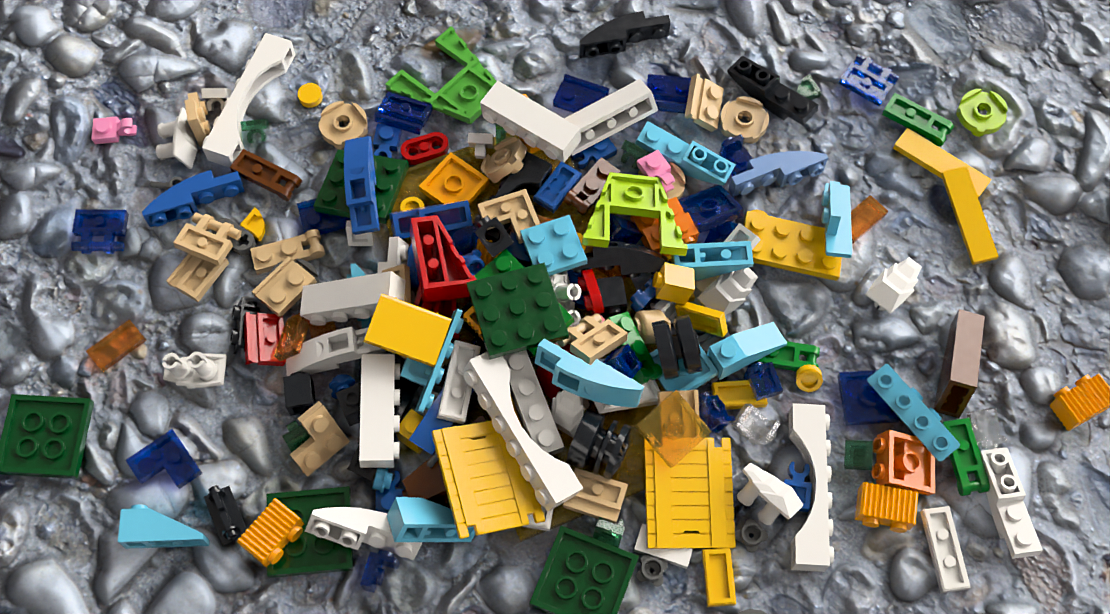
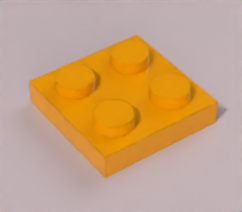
(453, 181)

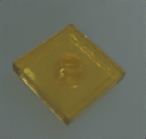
(673, 428)

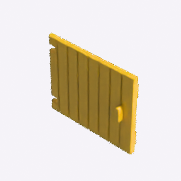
(483, 480)
(690, 498)

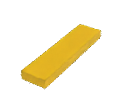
(936, 159)
(969, 215)

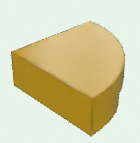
(254, 224)

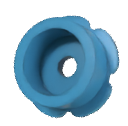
(382, 479)

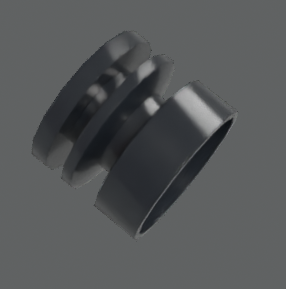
(599, 444)

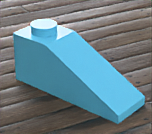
(715, 258)
(745, 348)
(423, 521)
(150, 529)

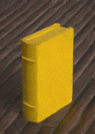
(407, 330)

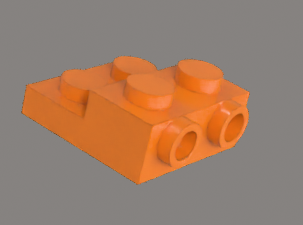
(650, 227)
(903, 463)

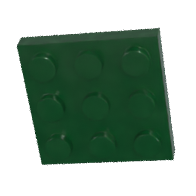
(389, 179)
(517, 310)
(44, 436)
(311, 553)
(583, 576)

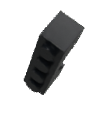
(530, 177)

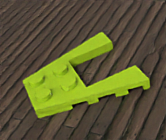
(636, 197)

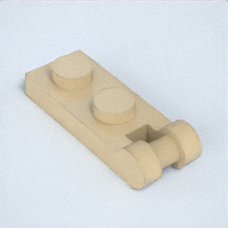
(269, 255)

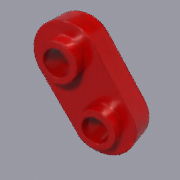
(424, 148)
(593, 297)

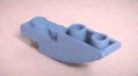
(784, 167)

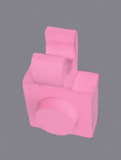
(110, 128)
(656, 166)

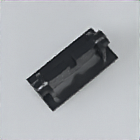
(238, 312)
(225, 514)

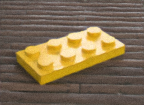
(791, 246)

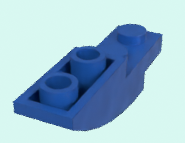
(359, 185)
(182, 199)

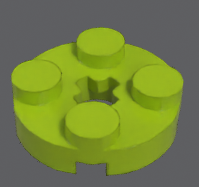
(974, 121)

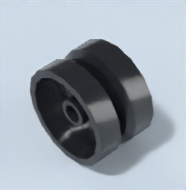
(681, 345)

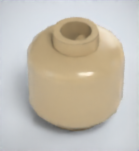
(643, 323)

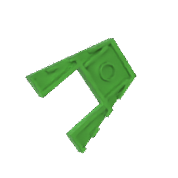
(462, 94)

